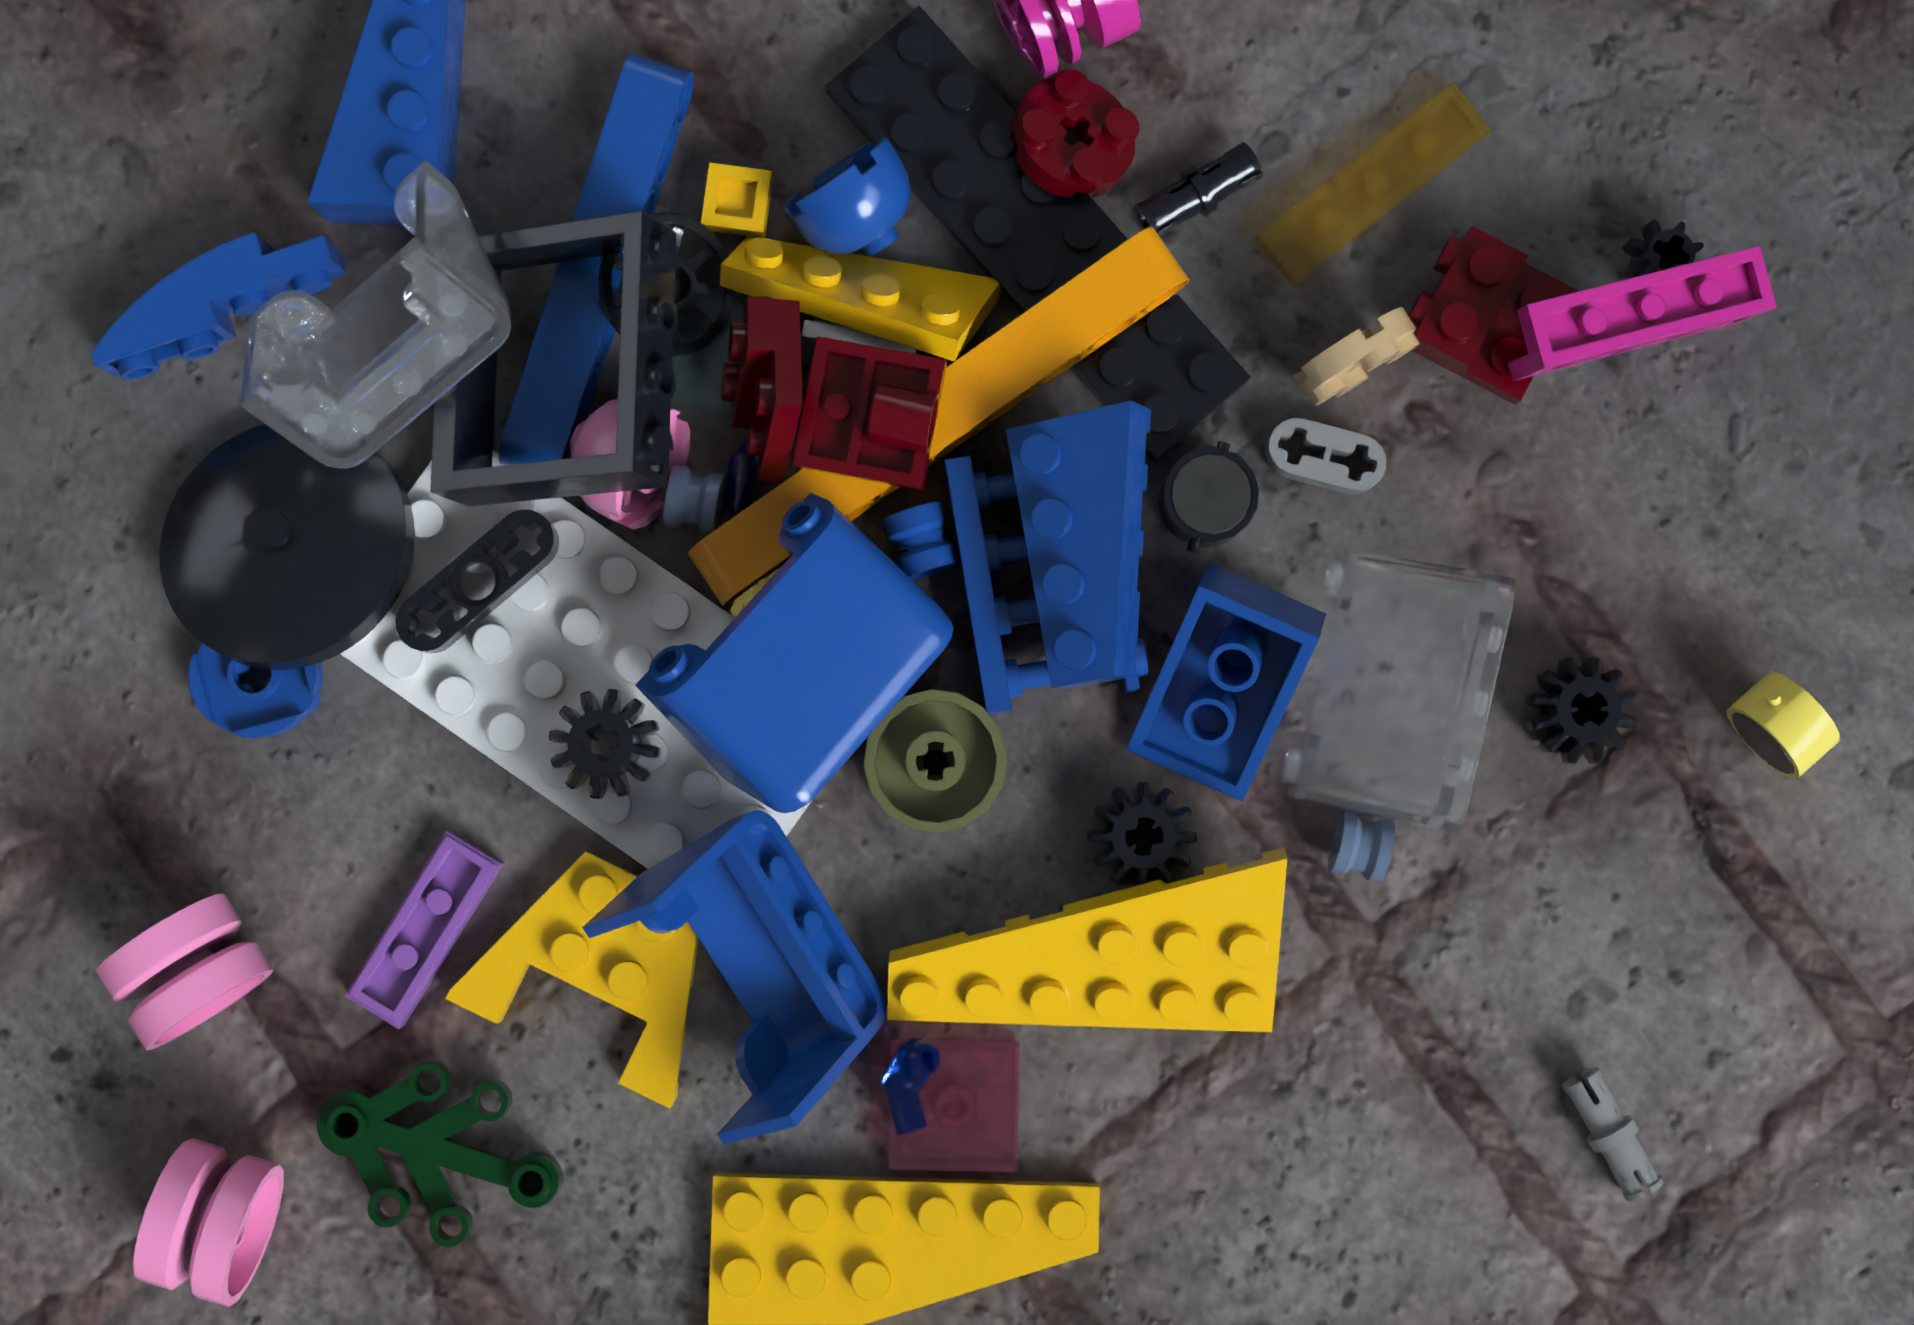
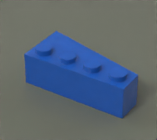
(393, 110)
(1083, 536)

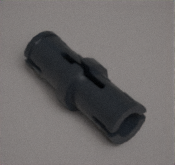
(1200, 190)

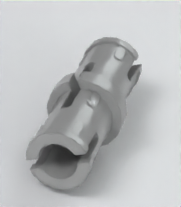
(1612, 1134)

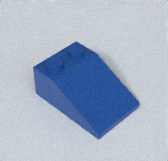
(1227, 681)

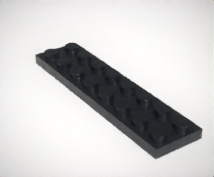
(965, 170)

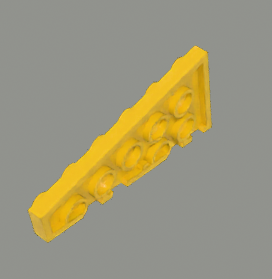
(1131, 958)
(881, 1245)

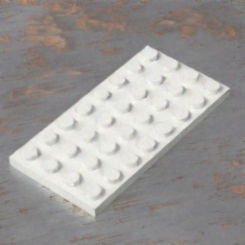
(569, 630)

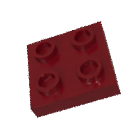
(870, 413)

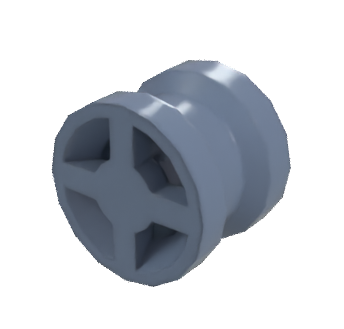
(694, 499)
(1361, 846)

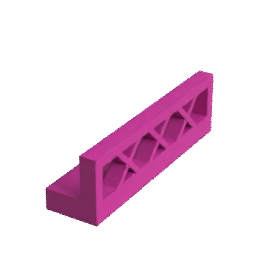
(1642, 312)

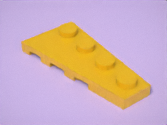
(878, 296)

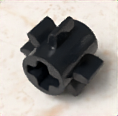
(1672, 242)

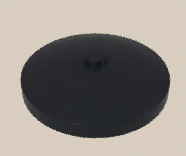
(283, 553)

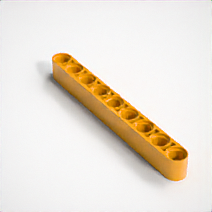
(973, 395)

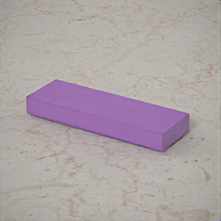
(424, 929)

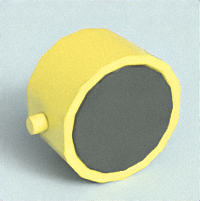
(1783, 725)

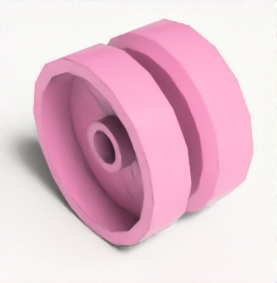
(183, 970)
(208, 1222)

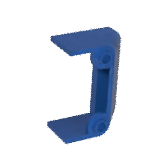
(777, 952)

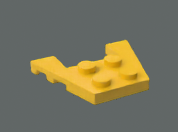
(626, 967)

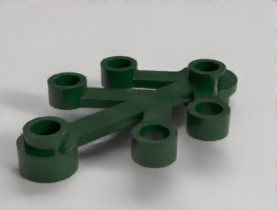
(427, 1148)

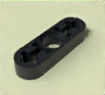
(450, 624)

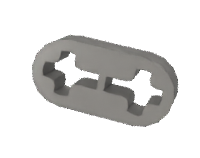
(1328, 441)

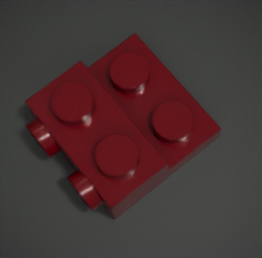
(1472, 313)
(765, 381)

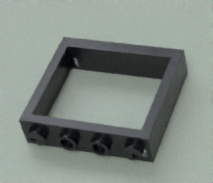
(646, 377)

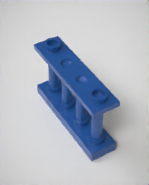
(995, 616)

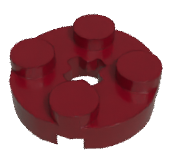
(1092, 112)

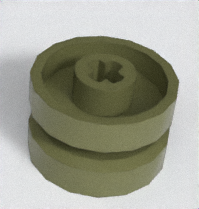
(926, 724)

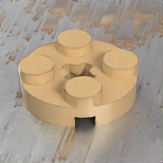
(1342, 364)

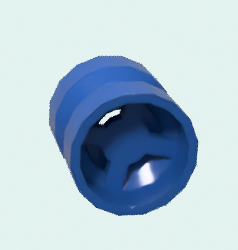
(920, 538)

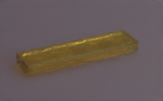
(1373, 184)

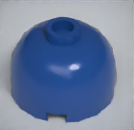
(854, 202)

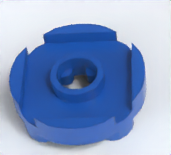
(240, 708)

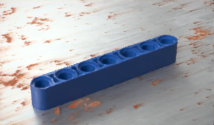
(573, 329)

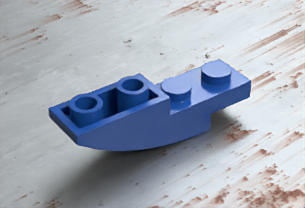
(192, 305)

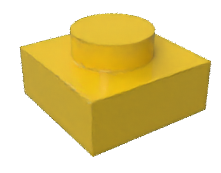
(737, 200)

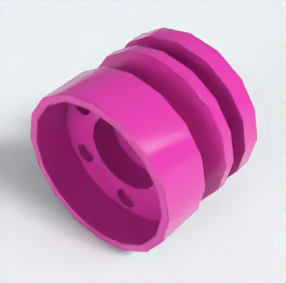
(1050, 28)

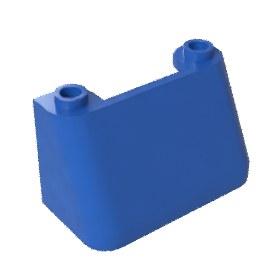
(803, 662)

